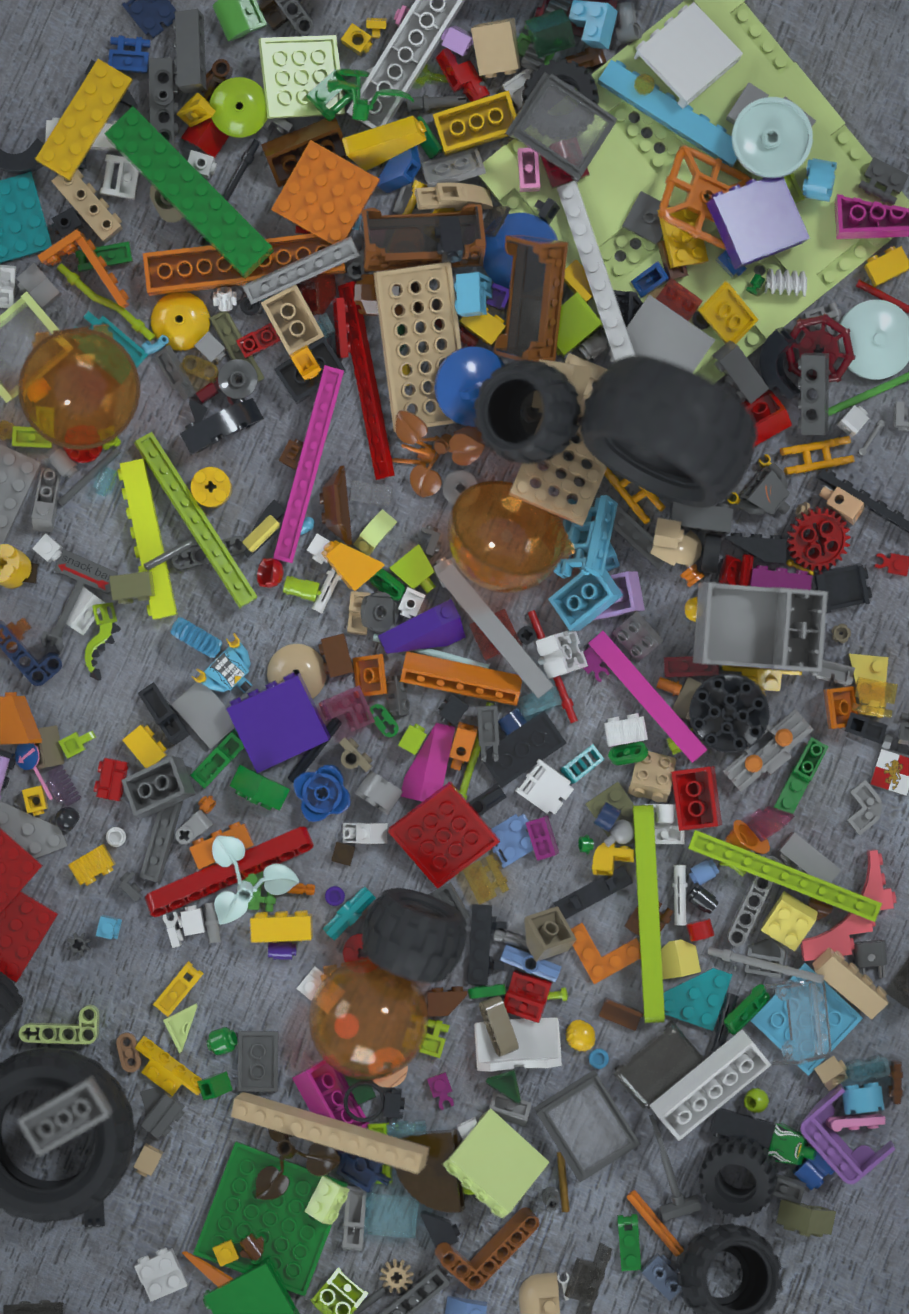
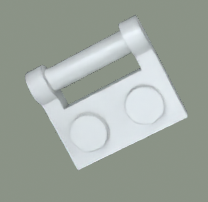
(126, 180)

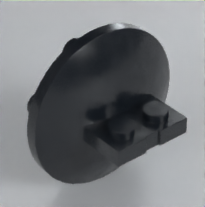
(729, 712)

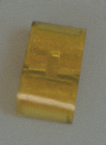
(199, 370)

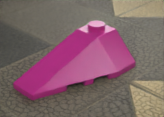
(430, 765)

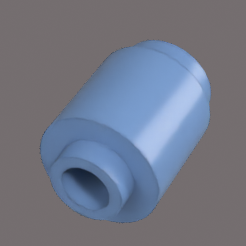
(703, 872)

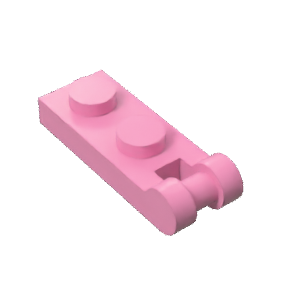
(854, 1122)

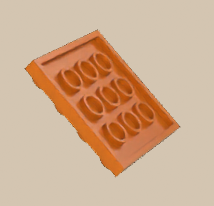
(325, 194)

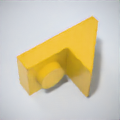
(196, 110)

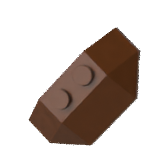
(337, 506)

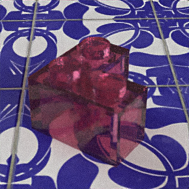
(352, 705)

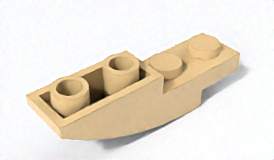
(452, 195)

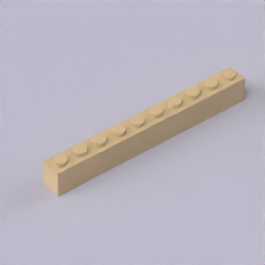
(330, 1132)

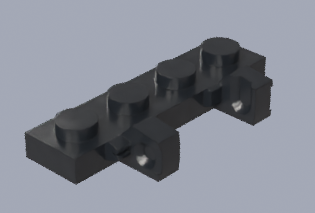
(482, 927)

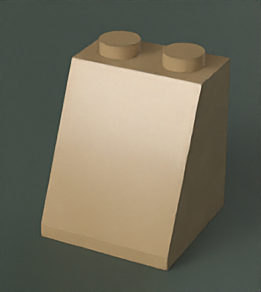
(496, 47)
(577, 375)

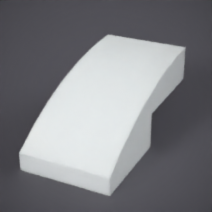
(7, 285)

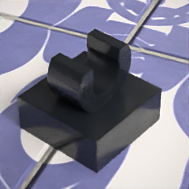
(547, 210)

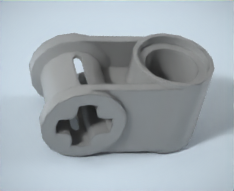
(196, 825)

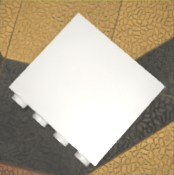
(689, 53)

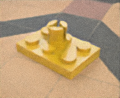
(680, 246)
(728, 314)

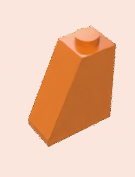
(17, 721)

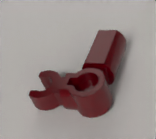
(210, 391)

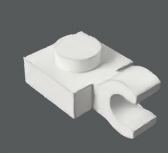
(175, 935)

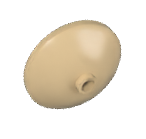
(303, 659)

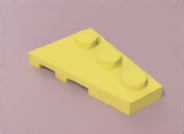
(870, 668)

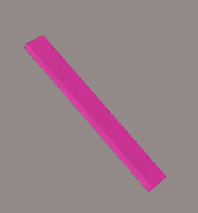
(647, 696)

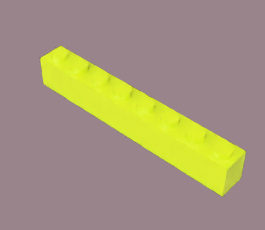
(147, 535)

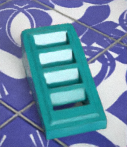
(569, 774)

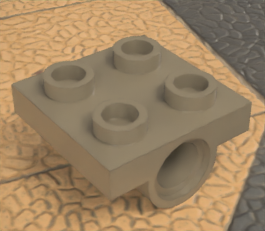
(351, 747)

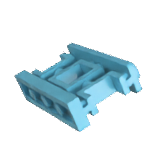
(597, 541)

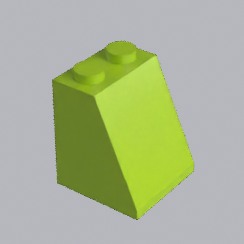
(575, 324)

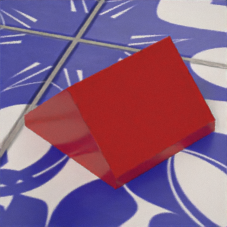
(205, 137)

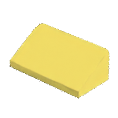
(261, 533)

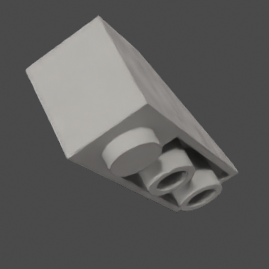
(46, 500)

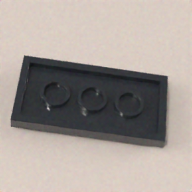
(523, 748)

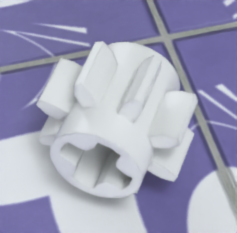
(224, 298)

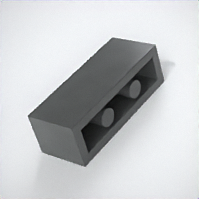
(739, 372)

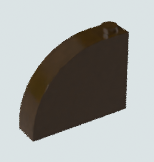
(434, 1184)

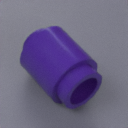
(282, 950)

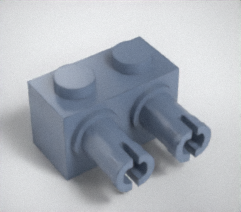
(662, 1275)

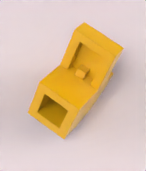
(606, 856)

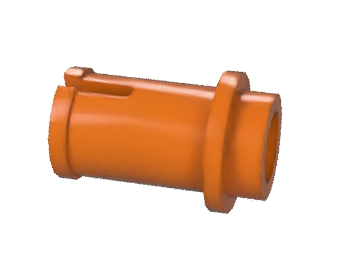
(669, 686)

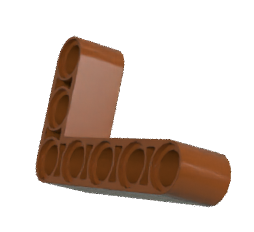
(490, 1251)

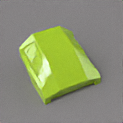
(338, 1295)

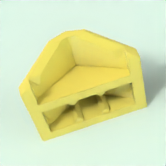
(679, 959)

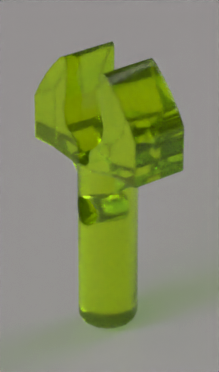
(430, 76)

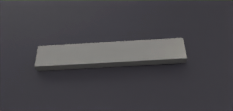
(301, 270)

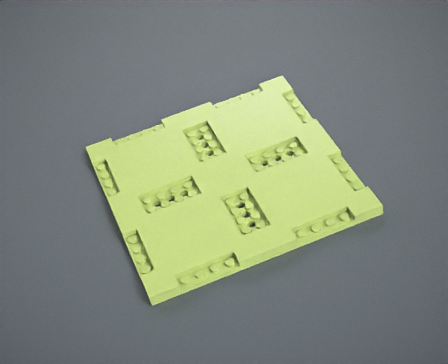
(630, 165)

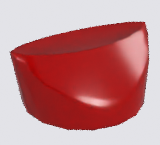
(730, 571)

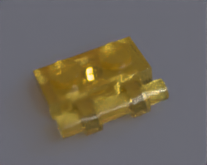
(876, 691)
(479, 881)

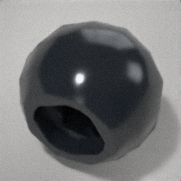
(66, 818)

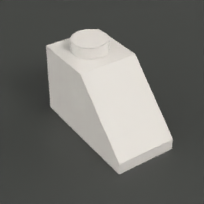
(853, 420)

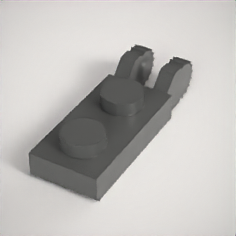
(488, 730)

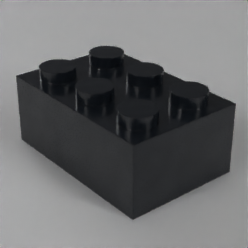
(294, 382)

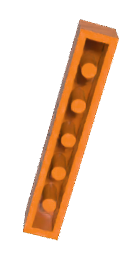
(461, 678)

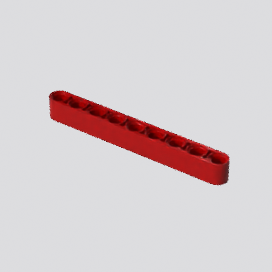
(217, 877)

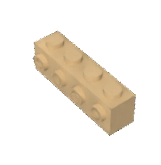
(89, 206)
(850, 983)

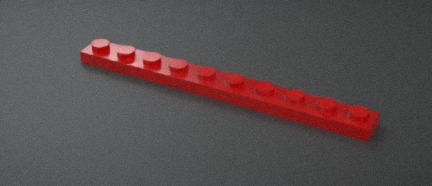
(367, 385)

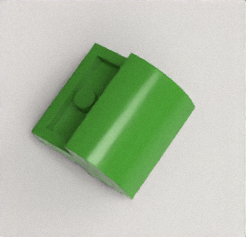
(239, 17)

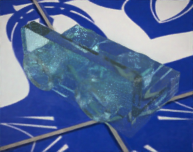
(531, 704)

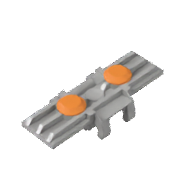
(772, 755)

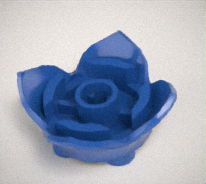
(306, 789)

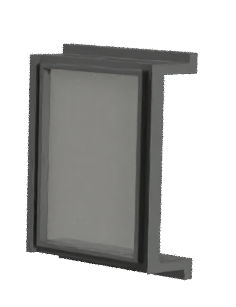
(561, 125)
(586, 1126)

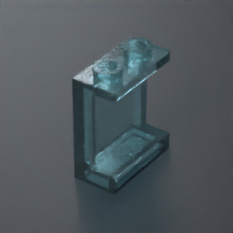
(391, 1215)

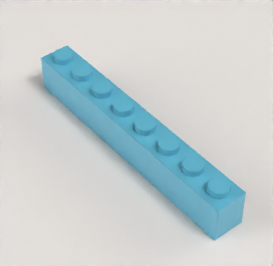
(668, 113)

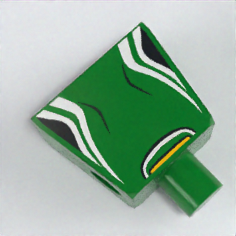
(790, 1146)

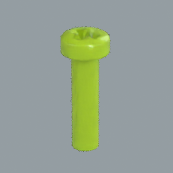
(559, 994)

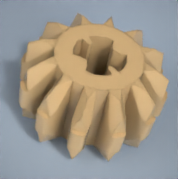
(402, 1279)

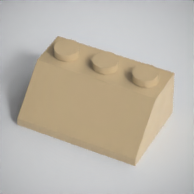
(292, 319)

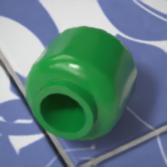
(222, 1041)

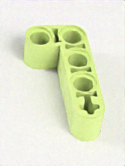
(58, 1029)

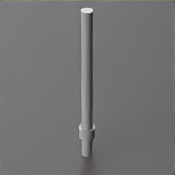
(729, 955)

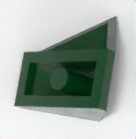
(506, 1085)

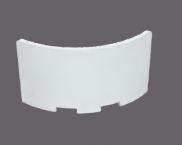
(537, 1046)

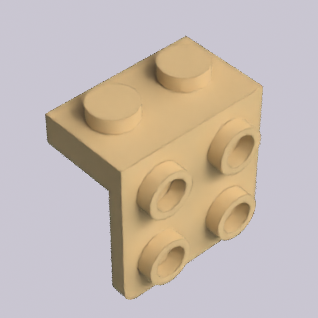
(652, 777)

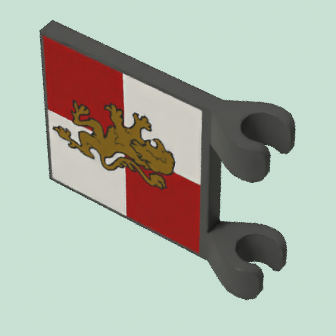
(891, 769)

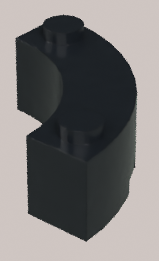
(228, 421)

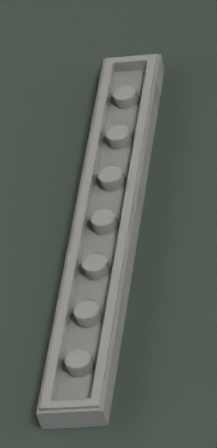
(495, 631)

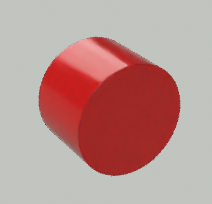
(700, 929)

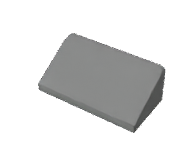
(510, 1110)

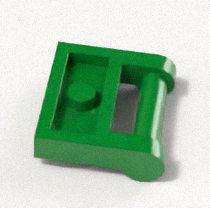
(321, 96)

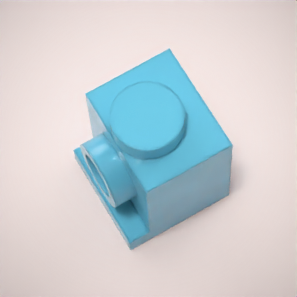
(108, 927)

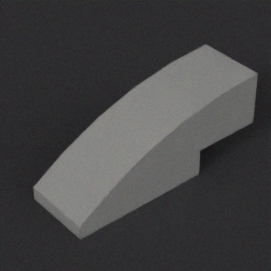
(354, 1219)

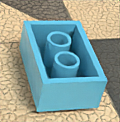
(585, 599)

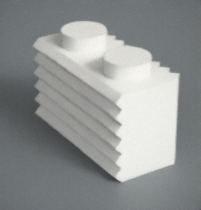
(626, 730)

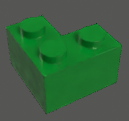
(259, 788)

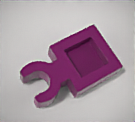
(593, 662)
(440, 1087)

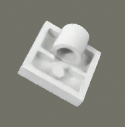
(667, 824)

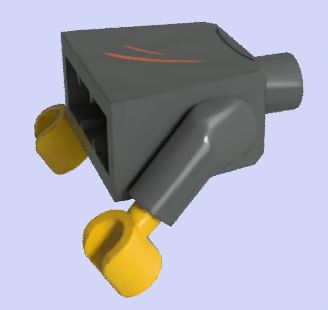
(765, 492)

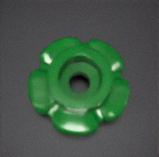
(585, 844)

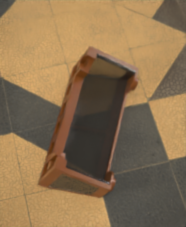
(410, 239)
(533, 298)

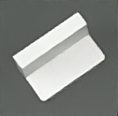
(82, 612)

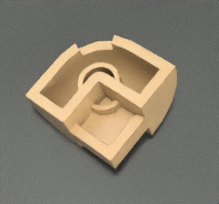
(686, 553)
(539, 1294)

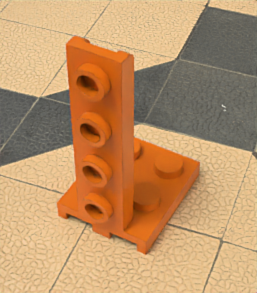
(68, 245)

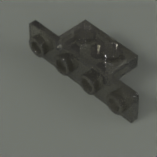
(587, 1278)

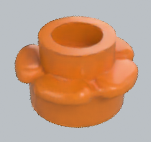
(207, 804)

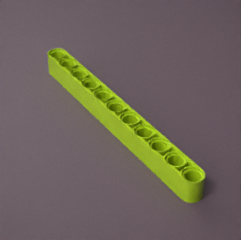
(648, 914)

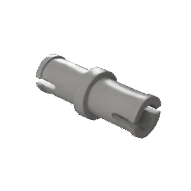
(212, 923)

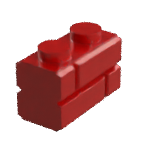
(110, 781)

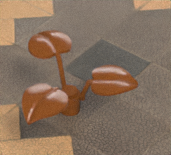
(463, 448)

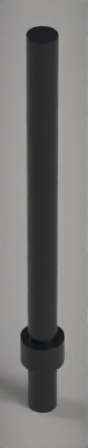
(247, 158)

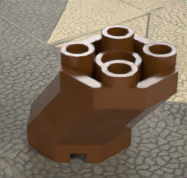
(366, 296)

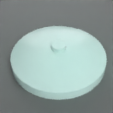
(772, 137)
(877, 338)

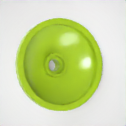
(234, 121)

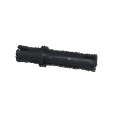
(731, 1000)

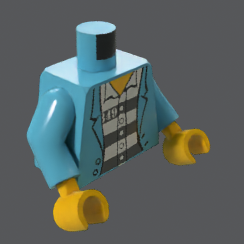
(228, 669)

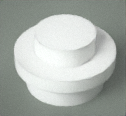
(116, 836)

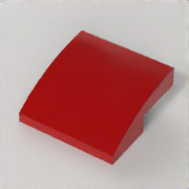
(527, 996)

